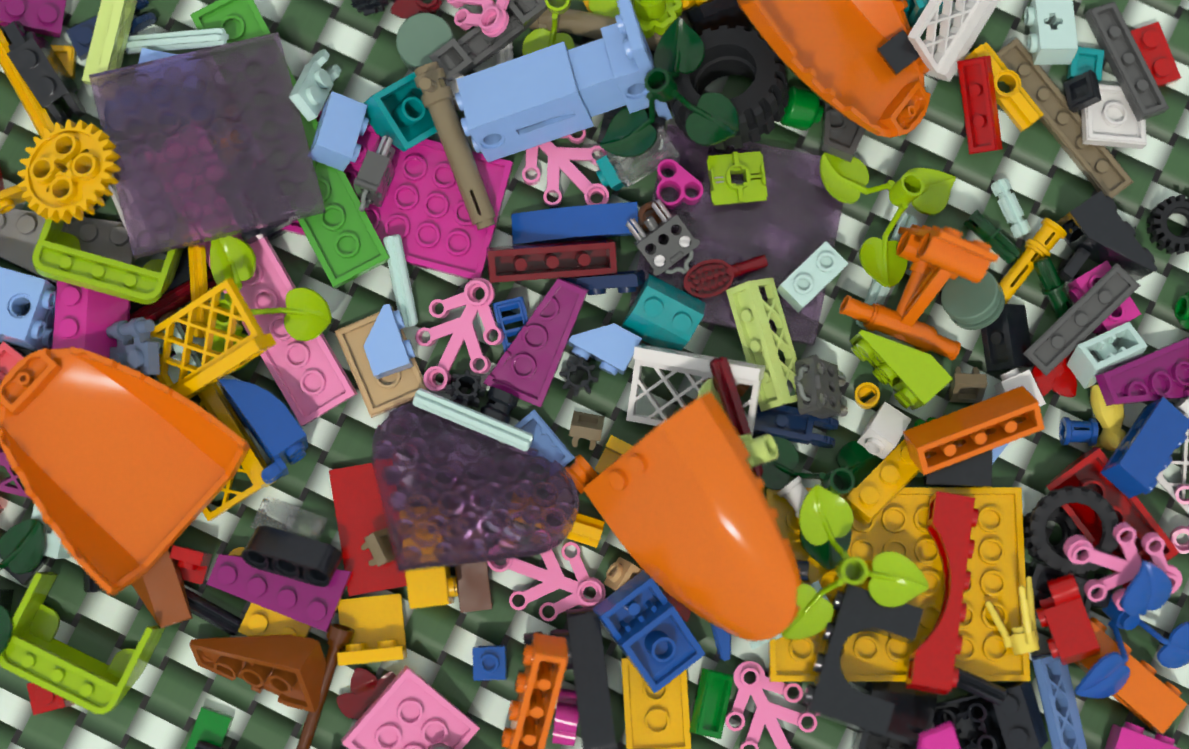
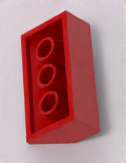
(1086, 472)

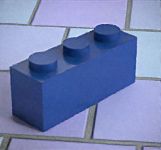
(1147, 448)

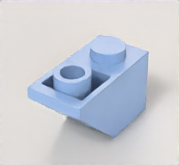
(385, 344)
(608, 345)

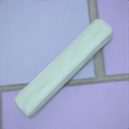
(400, 279)

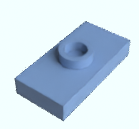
(545, 439)

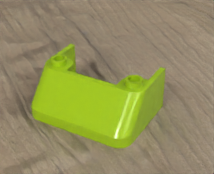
(60, 258)
(63, 669)

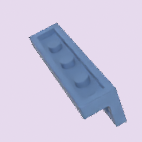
(1058, 702)

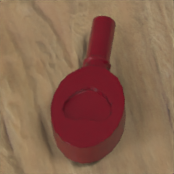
(715, 276)

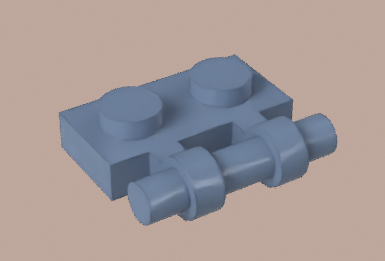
(142, 354)

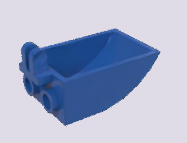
(269, 424)

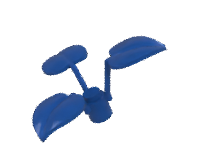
(1146, 592)

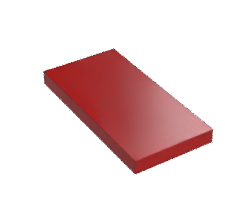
(357, 516)

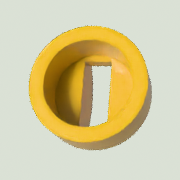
(863, 391)

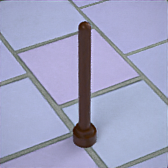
(338, 637)

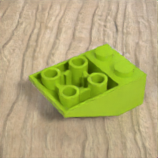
(907, 370)

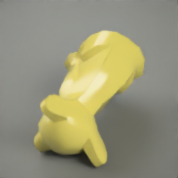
(1110, 419)

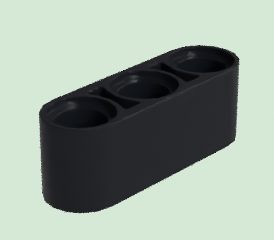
(292, 556)

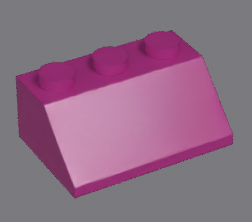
(84, 317)

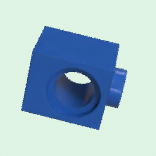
(490, 662)

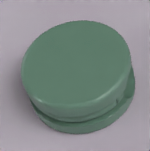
(420, 38)
(973, 304)

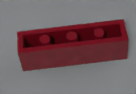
(551, 260)

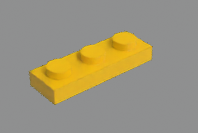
(883, 483)

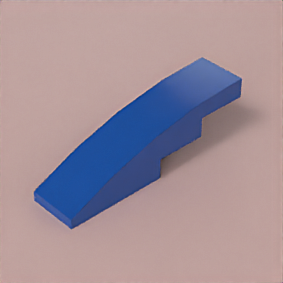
(573, 223)

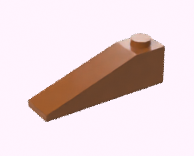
(164, 592)
(278, 663)

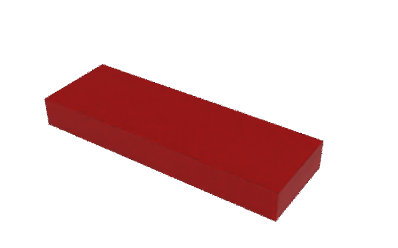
(979, 105)

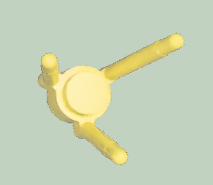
(1024, 637)

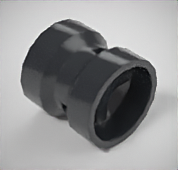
(499, 404)

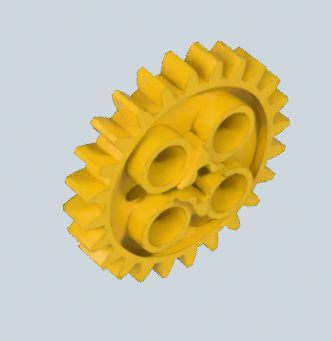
(57, 169)

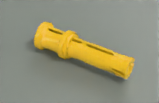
(1035, 248)

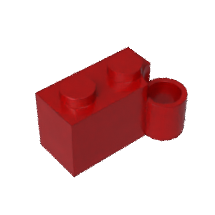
(1067, 622)

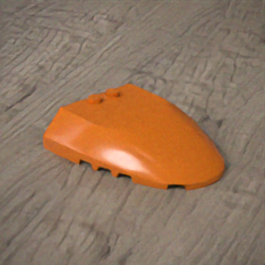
(836, 56)
(111, 458)
(702, 523)

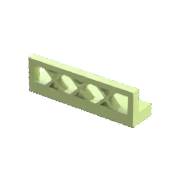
(109, 37)
(761, 343)

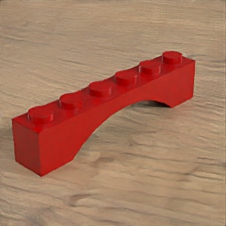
(950, 527)

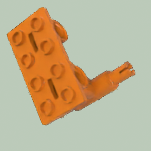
(935, 258)

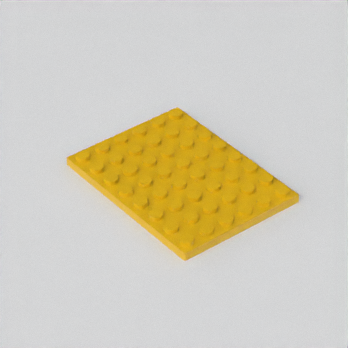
(901, 527)

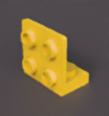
(376, 627)

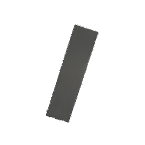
(1126, 61)
(1081, 319)

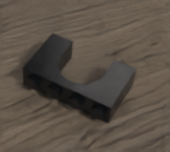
(831, 693)

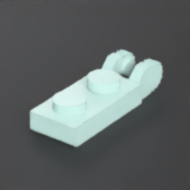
(314, 85)

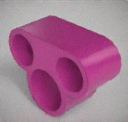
(681, 181)
(566, 718)

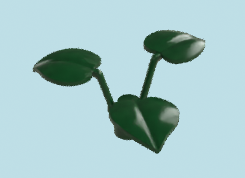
(711, 120)
(854, 466)
(22, 551)

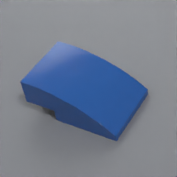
(649, 631)

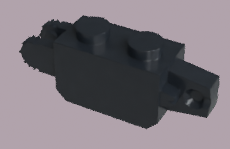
(43, 72)

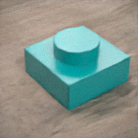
(1086, 60)
(607, 174)

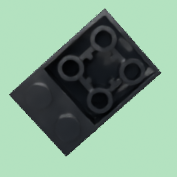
(1106, 236)
(911, 716)
(993, 726)

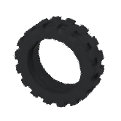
(1062, 496)

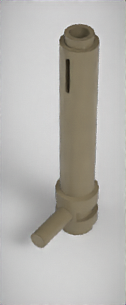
(583, 24)
(438, 100)

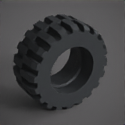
(745, 54)

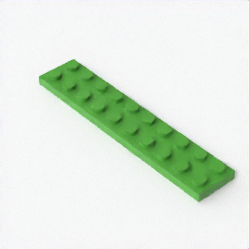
(342, 235)

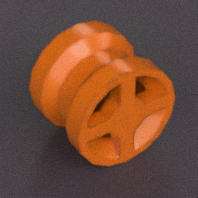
(581, 473)

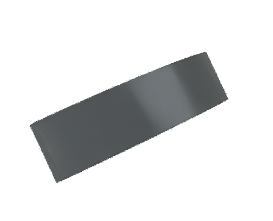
(476, 48)

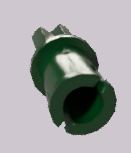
(992, 236)
(1053, 286)

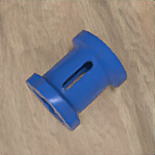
(1078, 431)

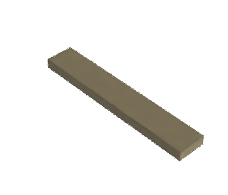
(1065, 126)

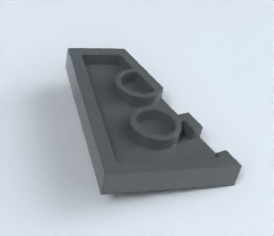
(840, 135)

